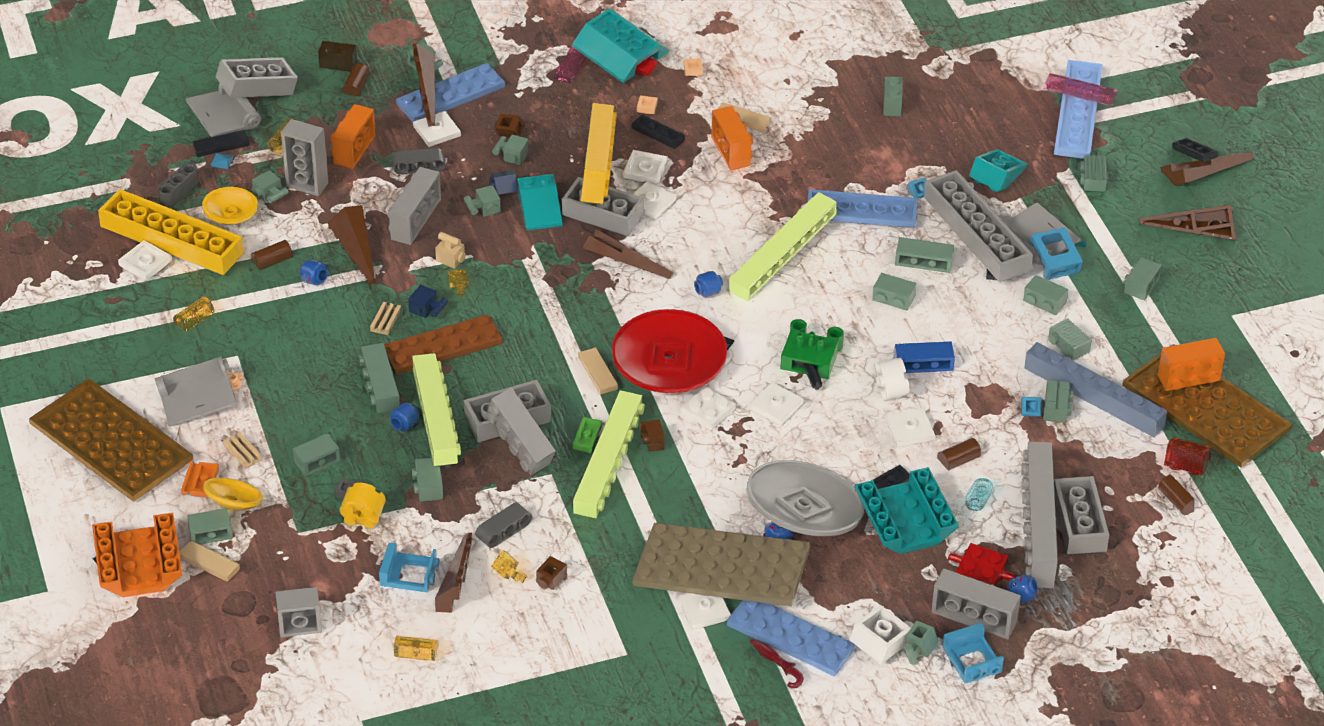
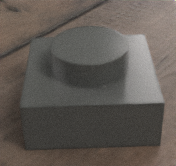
(342, 487)

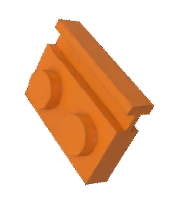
(196, 477)

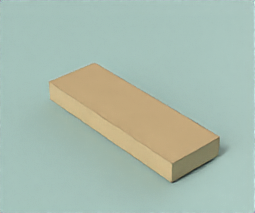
(751, 119)
(598, 371)
(209, 561)

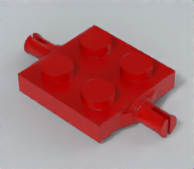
(982, 564)

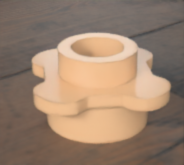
(235, 380)

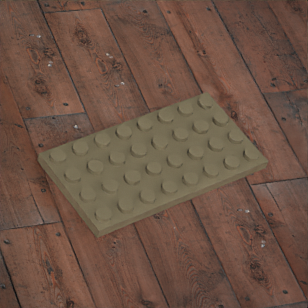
(722, 564)

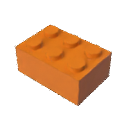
(353, 136)
(731, 138)
(1191, 364)

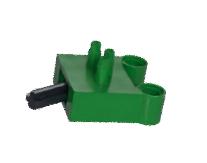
(811, 353)

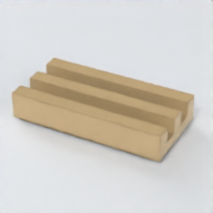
(390, 308)
(241, 442)

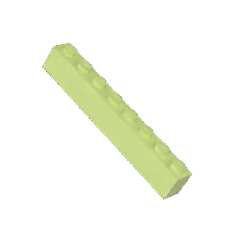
(782, 246)
(436, 409)
(608, 454)

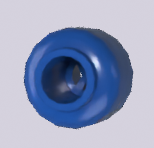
(313, 272)
(708, 284)
(404, 417)
(776, 531)
(1024, 586)

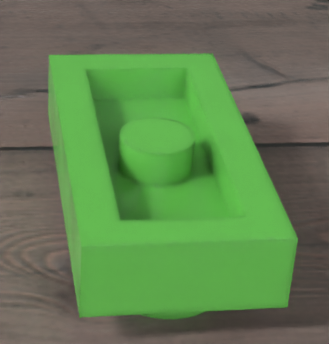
(587, 435)

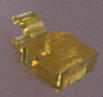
(458, 279)
(506, 567)

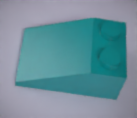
(996, 169)
(539, 202)

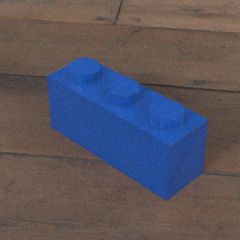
(926, 356)

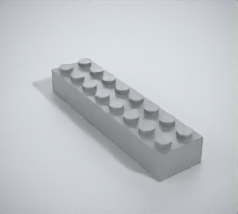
(978, 226)
(1039, 513)

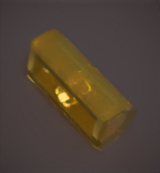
(275, 140)
(194, 313)
(415, 648)

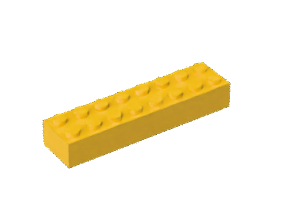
(599, 153)
(171, 231)

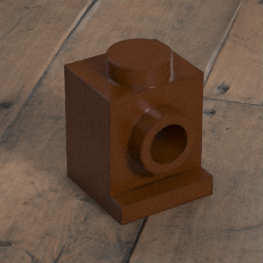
(509, 125)
(652, 435)
(548, 576)

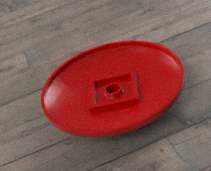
(647, 339)

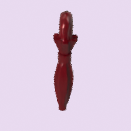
(788, 667)

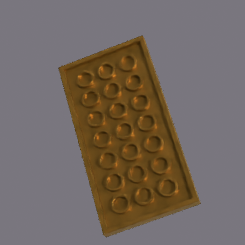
(1213, 413)
(111, 439)

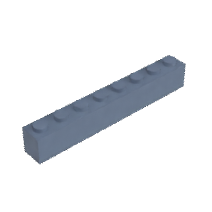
(1096, 389)

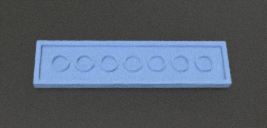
(1077, 114)

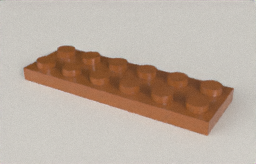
(444, 342)

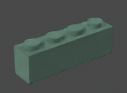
(379, 377)

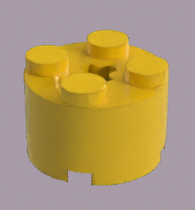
(362, 505)

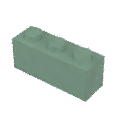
(924, 255)

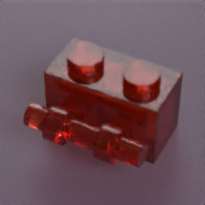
(1187, 456)

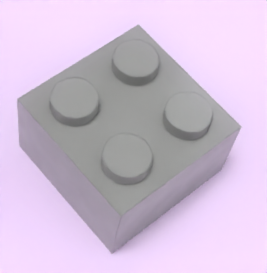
(298, 612)

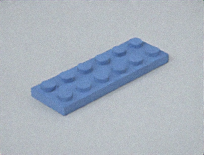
(454, 91)
(872, 208)
(792, 635)

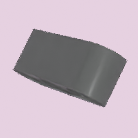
(410, 160)
(178, 184)
(503, 525)

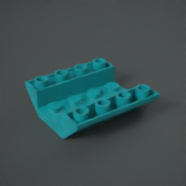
(617, 44)
(908, 513)

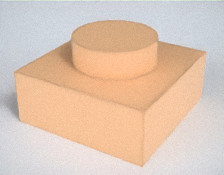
(693, 67)
(647, 104)

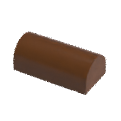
(356, 80)
(272, 254)
(959, 453)
(1177, 494)

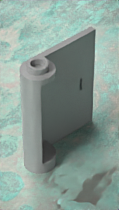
(223, 114)
(1036, 220)
(196, 391)

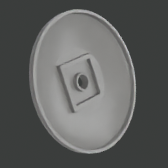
(805, 498)

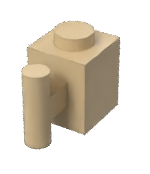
(450, 250)

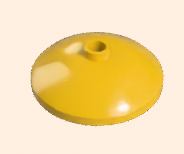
(230, 205)
(232, 493)

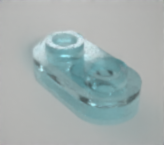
(979, 494)

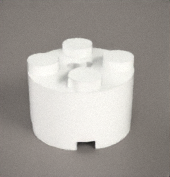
(891, 378)

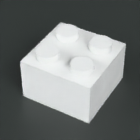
(880, 634)

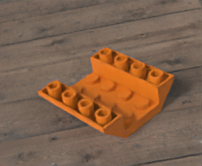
(138, 559)

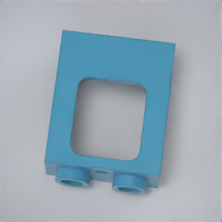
(1060, 264)
(393, 564)
(968, 641)

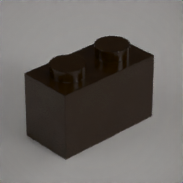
(337, 56)

